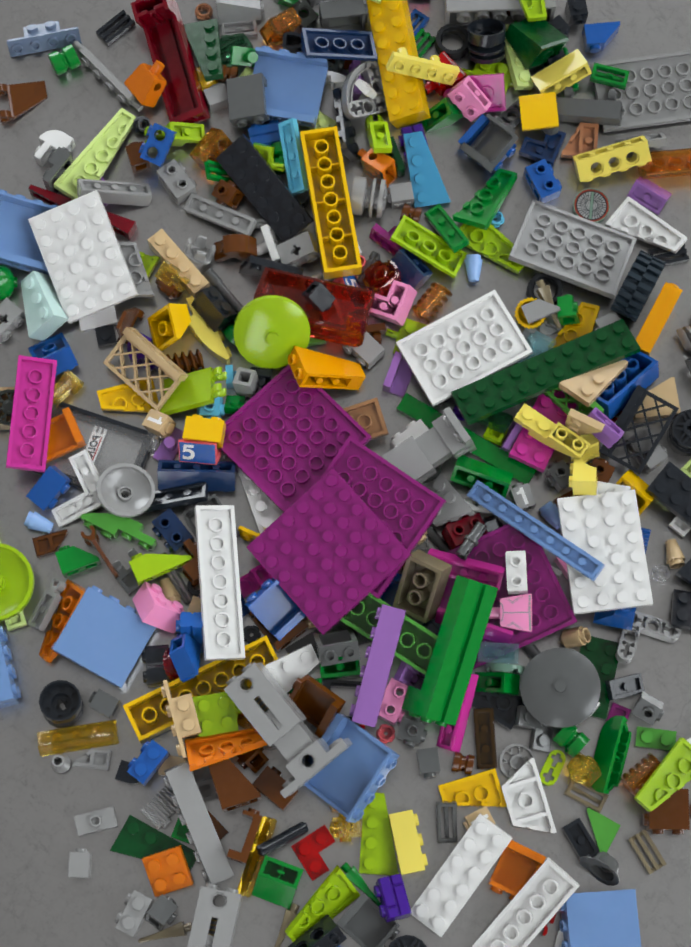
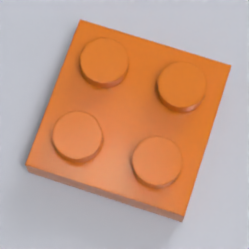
(168, 871)

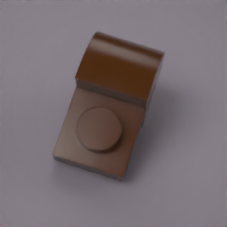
(236, 246)
(191, 569)

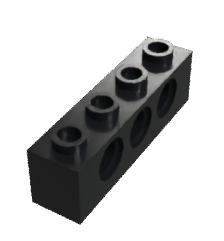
(322, 934)

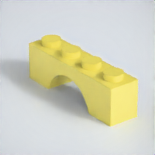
(585, 476)

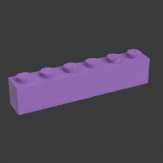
(378, 666)

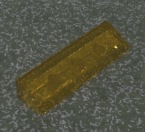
(77, 738)
(255, 860)

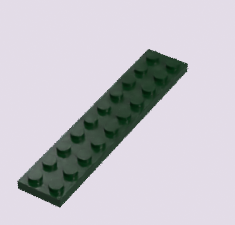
(544, 372)

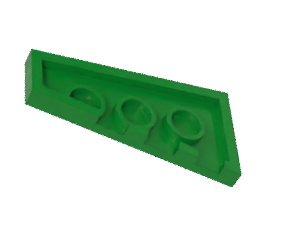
(487, 202)

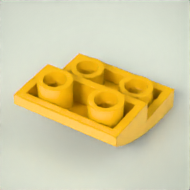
(538, 111)

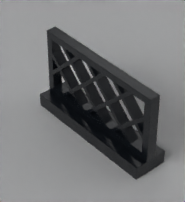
(626, 418)

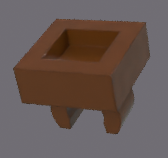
(376, 331)

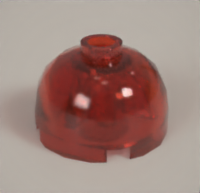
(380, 276)

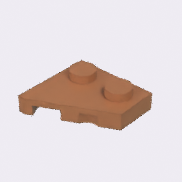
(582, 140)

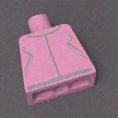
(514, 613)

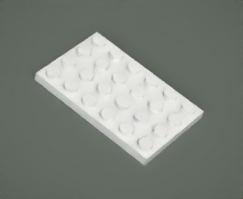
(83, 256)
(464, 347)
(612, 533)

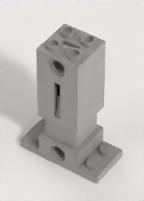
(422, 455)
(282, 725)
(213, 924)

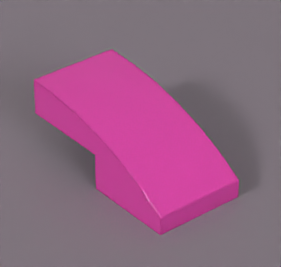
(253, 580)

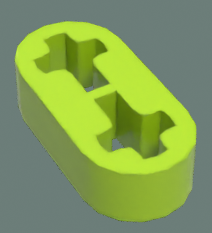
(556, 770)

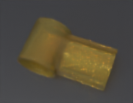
(67, 385)

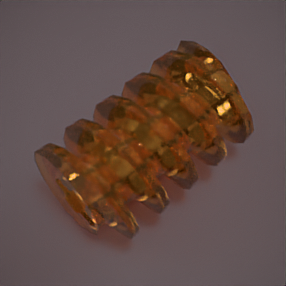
(430, 300)
(641, 774)

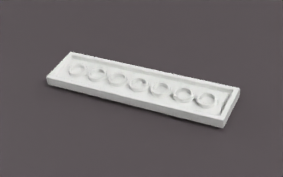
(219, 582)

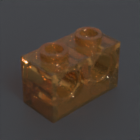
(210, 147)

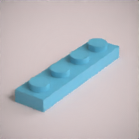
(293, 156)

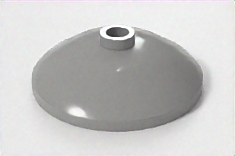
(127, 480)

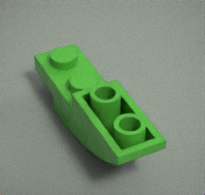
(113, 525)

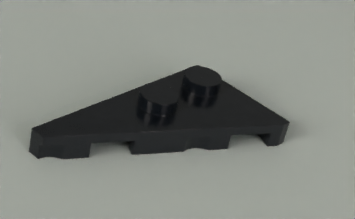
(504, 706)

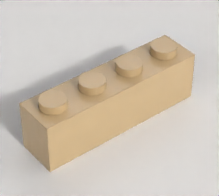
(167, 250)

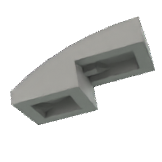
(205, 783)

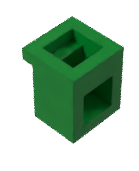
(569, 310)

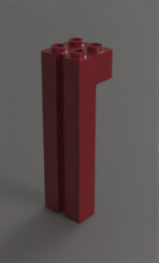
(170, 45)

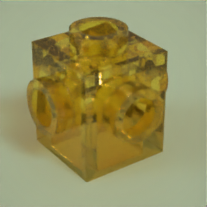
(584, 770)
(345, 830)

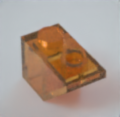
(275, 27)

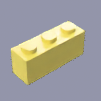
(562, 73)
(407, 842)

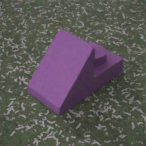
(408, 675)

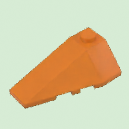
(68, 603)

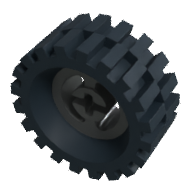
(638, 285)

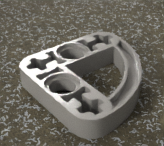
(347, 92)

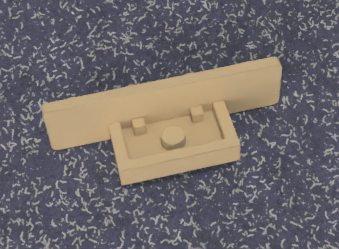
(184, 717)

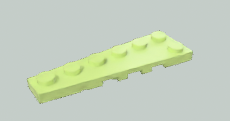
(97, 155)

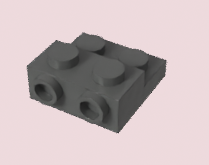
(59, 162)

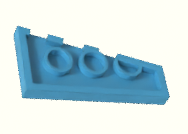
(423, 173)

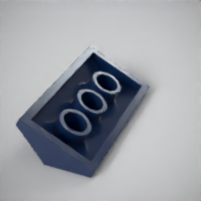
(338, 44)

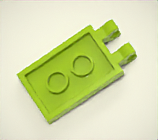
(196, 391)

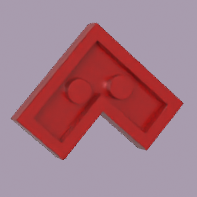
(308, 851)

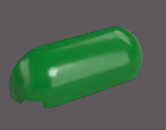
(611, 753)

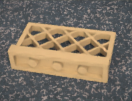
(154, 355)

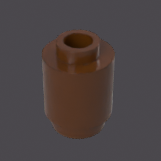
(170, 292)

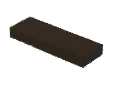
(485, 738)

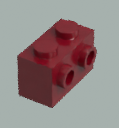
(455, 531)

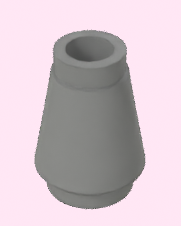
(64, 766)

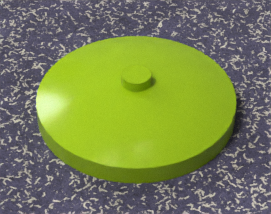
(270, 329)
(15, 582)

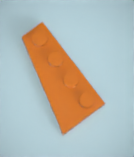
(219, 747)

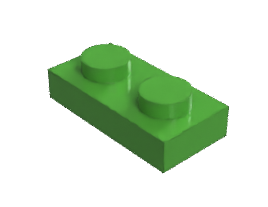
(655, 738)

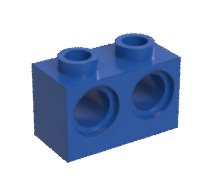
(162, 146)

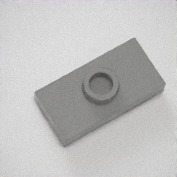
(96, 821)

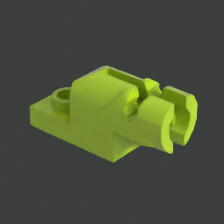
(185, 133)
(378, 135)

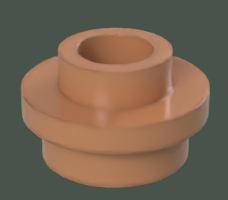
(201, 8)

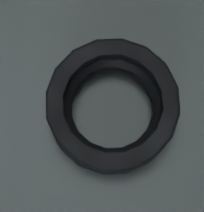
(456, 30)
(547, 278)

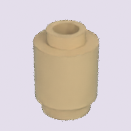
(575, 637)

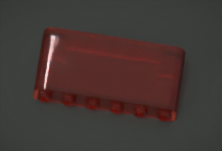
(342, 323)

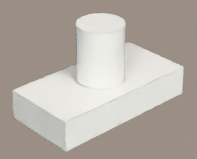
(269, 244)

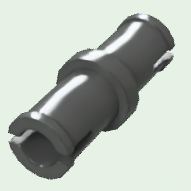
(471, 540)

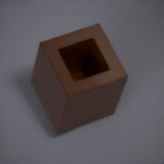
(137, 163)

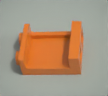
(64, 435)
(514, 869)

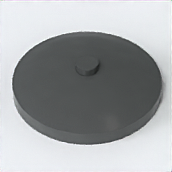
(560, 687)

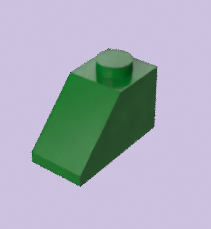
(442, 115)
(75, 560)
(498, 682)

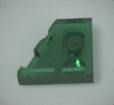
(227, 41)

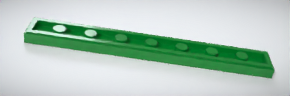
(485, 450)

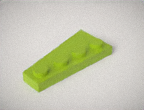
(668, 777)
(377, 845)

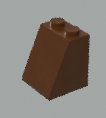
(232, 786)

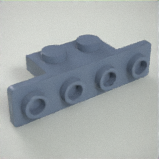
(43, 38)

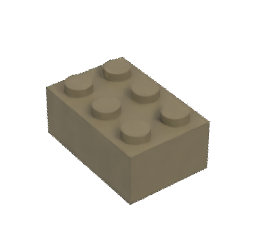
(422, 586)

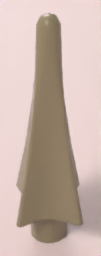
(544, 293)
(289, 916)
(176, 930)

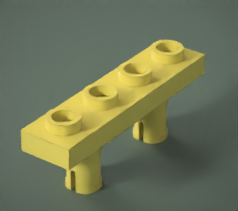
(422, 68)

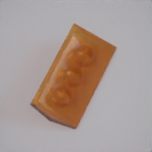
(667, 164)

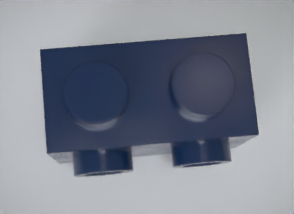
(412, 268)
(171, 530)

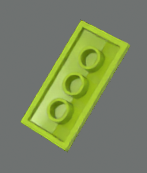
(427, 246)

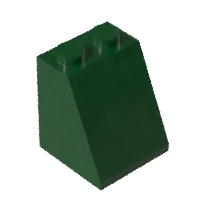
(535, 41)

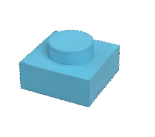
(230, 376)

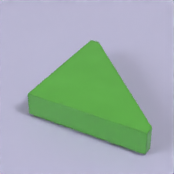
(603, 829)

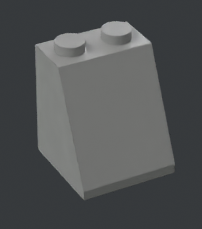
(238, 10)

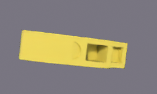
(207, 337)
(551, 434)

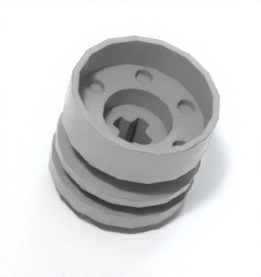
(368, 196)

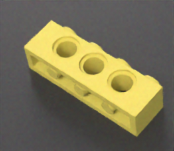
(602, 155)

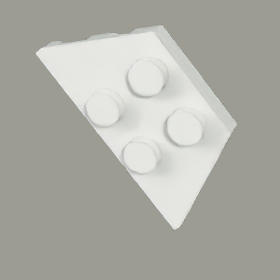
(527, 799)

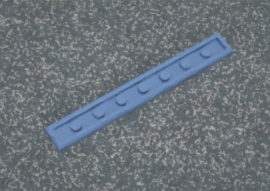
(536, 530)

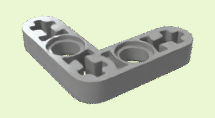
(637, 629)

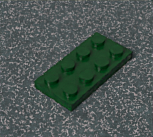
(602, 656)

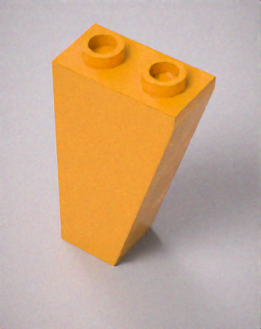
(657, 317)
(324, 371)

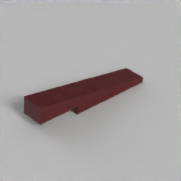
(120, 225)

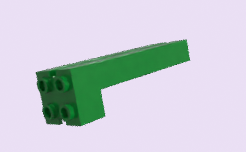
(453, 654)

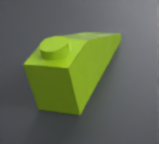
(152, 566)

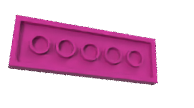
(31, 414)
(528, 449)

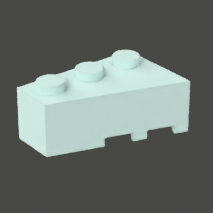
(41, 306)

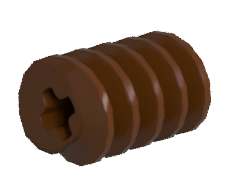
(188, 362)

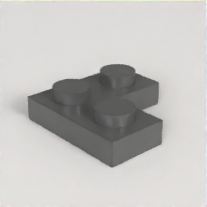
(540, 735)

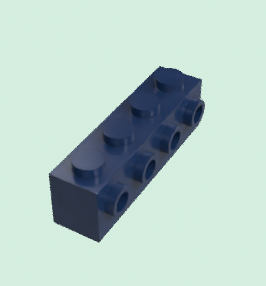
(175, 474)

